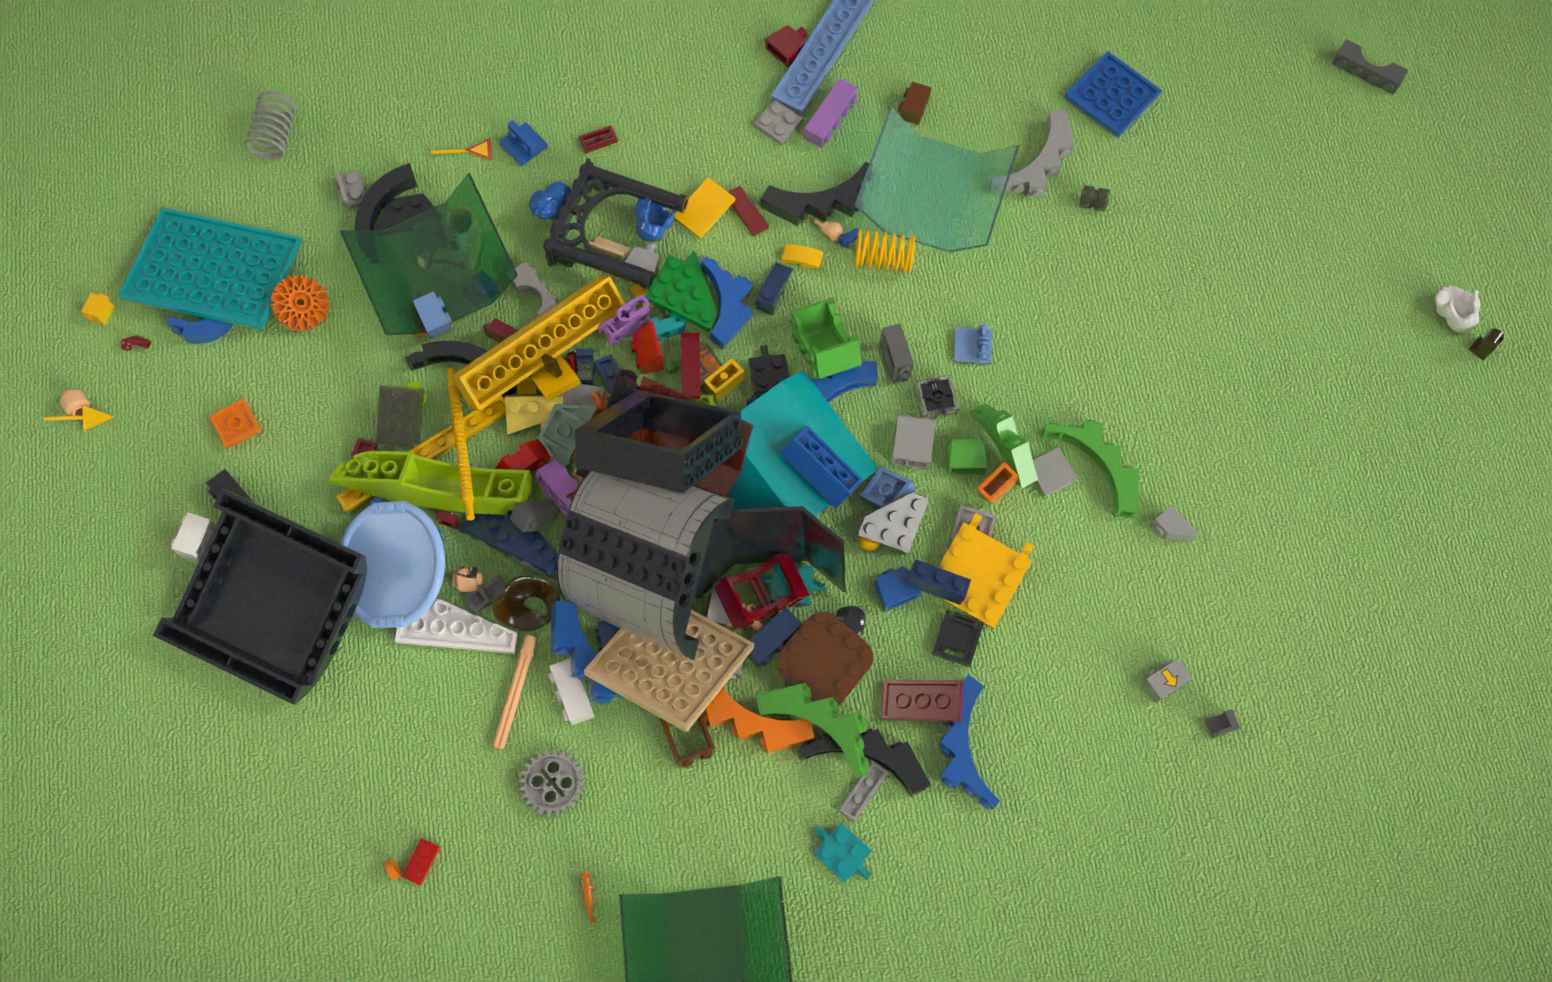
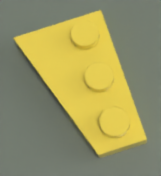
(527, 411)

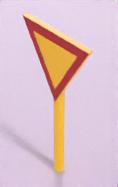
(481, 149)

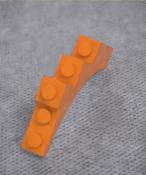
(776, 734)

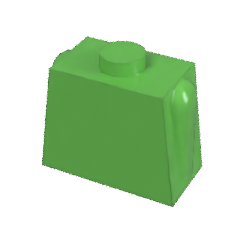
(966, 456)

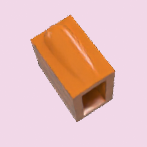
(998, 483)

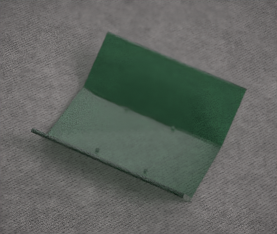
(438, 251)
(707, 935)

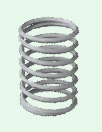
(273, 125)

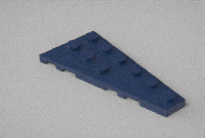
(506, 537)

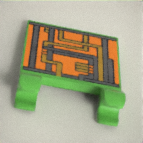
(708, 363)

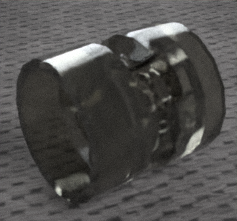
(1094, 198)

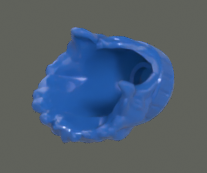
(549, 202)
(652, 220)

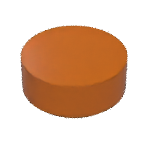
(392, 869)

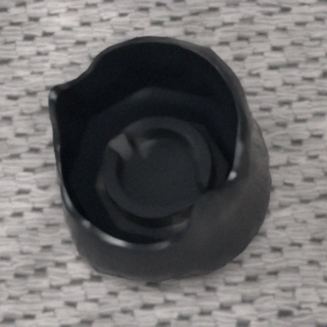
(853, 618)

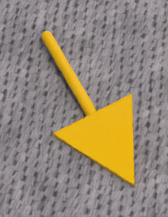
(90, 417)

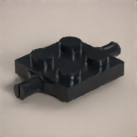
(767, 370)

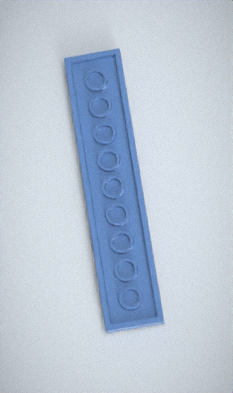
(820, 53)

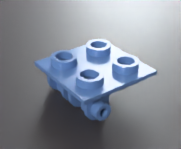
(973, 344)

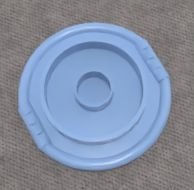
(402, 563)

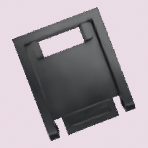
(959, 636)

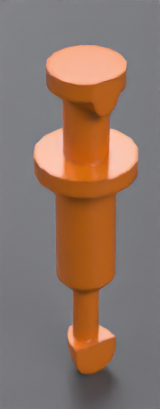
(588, 895)

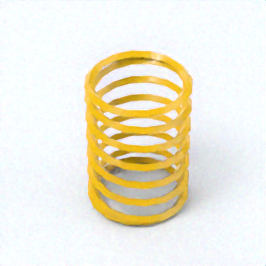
(859, 258)

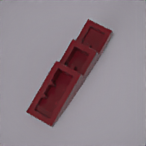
(690, 364)

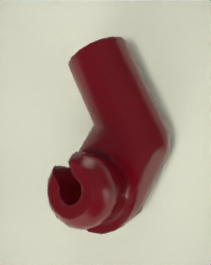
(128, 342)

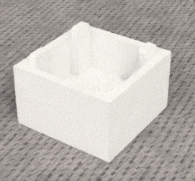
(192, 537)

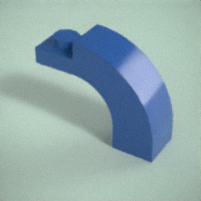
(199, 332)

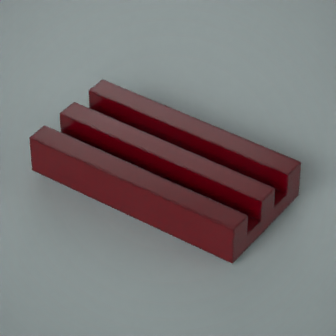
(599, 141)

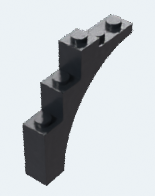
(795, 206)
(623, 387)
(899, 760)

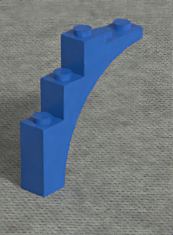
(848, 380)
(569, 640)
(956, 744)

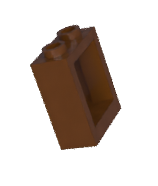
(689, 760)

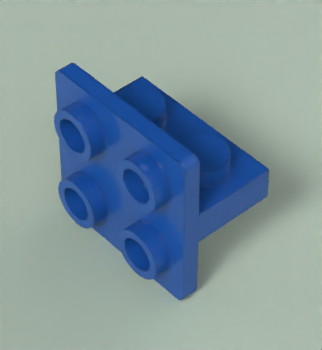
(522, 142)

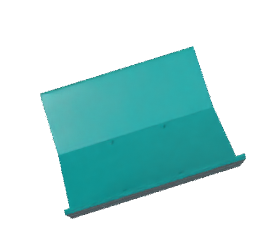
(776, 421)

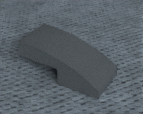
(486, 595)

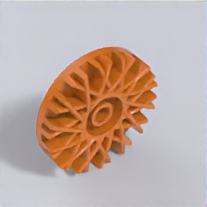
(307, 292)

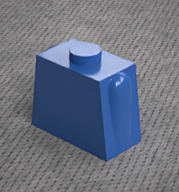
(892, 588)

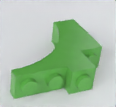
(1012, 447)

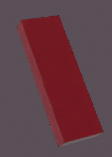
(748, 212)

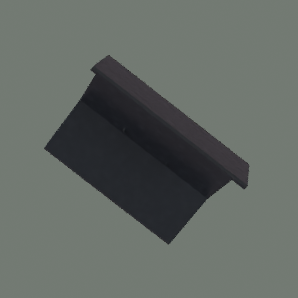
(760, 533)

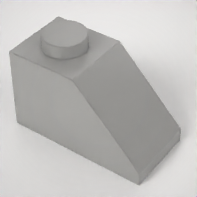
(1173, 526)

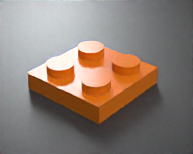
(235, 423)

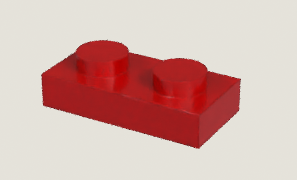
(421, 861)

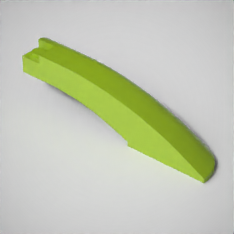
(432, 482)

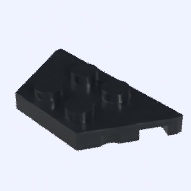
(403, 208)

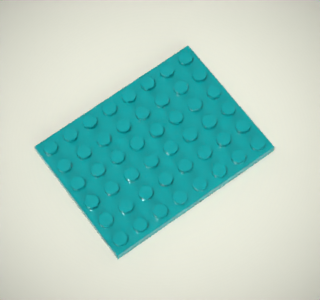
(210, 268)

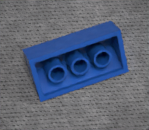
(821, 467)

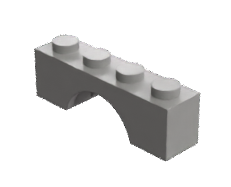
(528, 283)

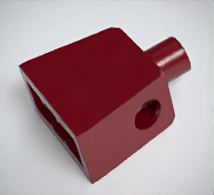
(786, 44)

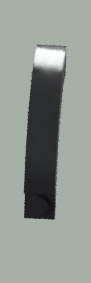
(385, 188)
(448, 351)

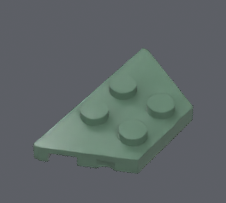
(560, 428)

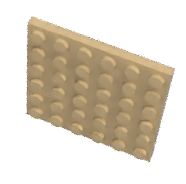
(666, 681)

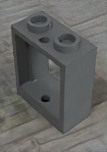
(896, 353)

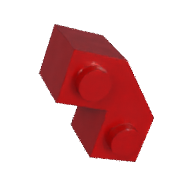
(529, 457)

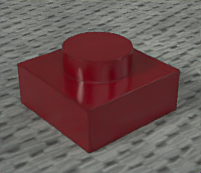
(363, 446)
(447, 519)

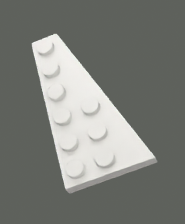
(457, 629)

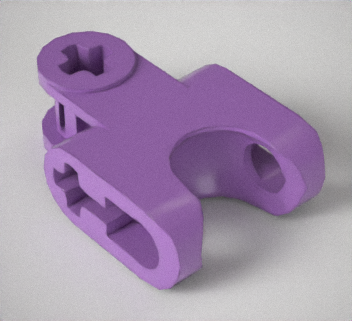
(626, 321)

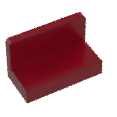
(498, 330)

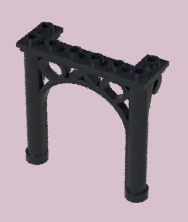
(608, 185)

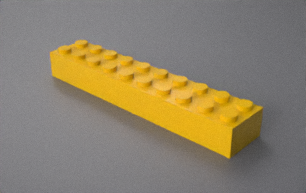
(549, 334)

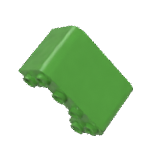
(824, 339)

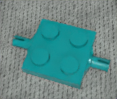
(780, 587)
(842, 852)

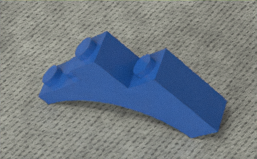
(730, 293)

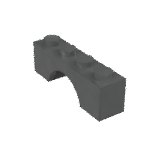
(1352, 60)

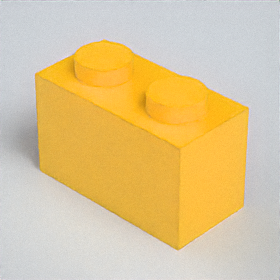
(724, 380)

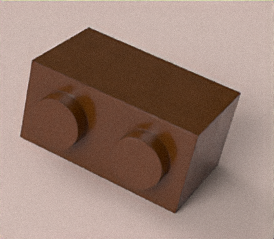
(915, 103)

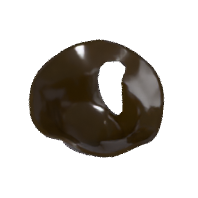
(512, 609)

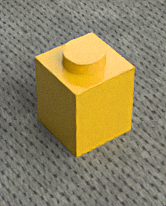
(98, 308)

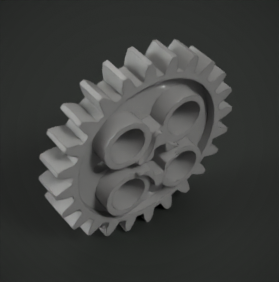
(538, 795)

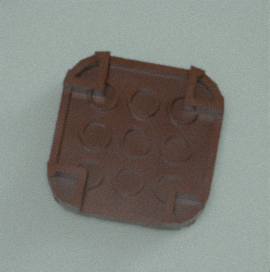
(825, 658)

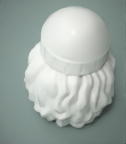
(1458, 308)

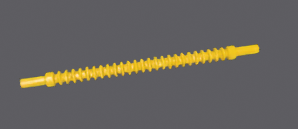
(460, 445)

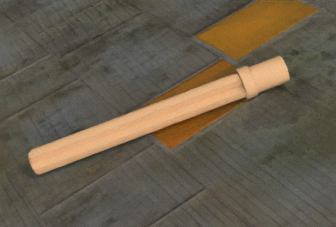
(526, 654)

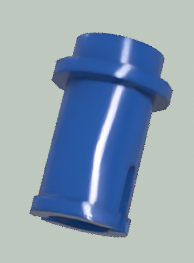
(845, 239)

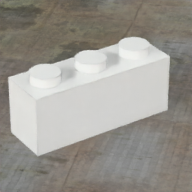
(571, 693)

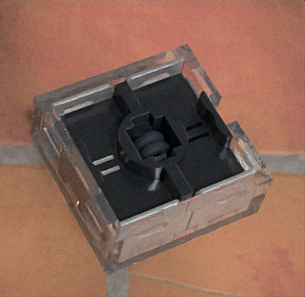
(936, 397)

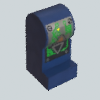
(585, 366)

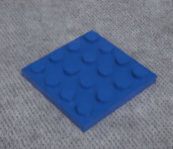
(1113, 94)

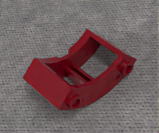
(733, 605)

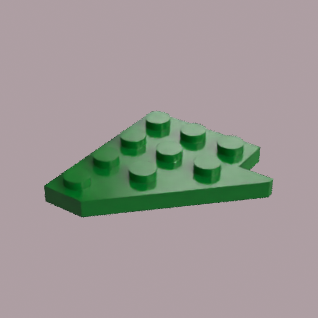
(684, 292)

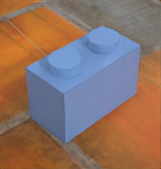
(432, 314)

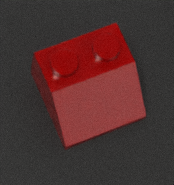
(647, 349)

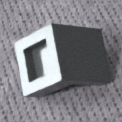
(1222, 724)

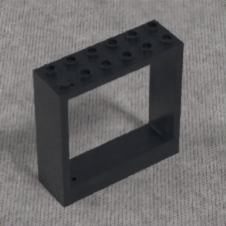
(605, 447)

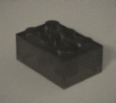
(399, 415)

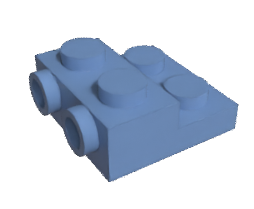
(886, 487)

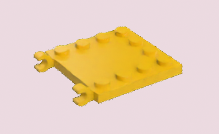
(992, 569)

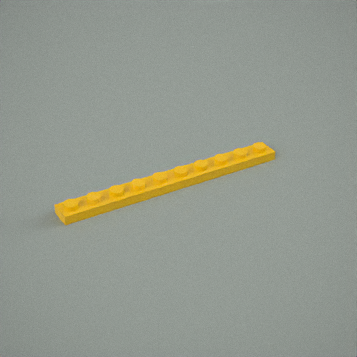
(437, 445)

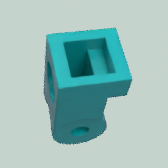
(668, 327)

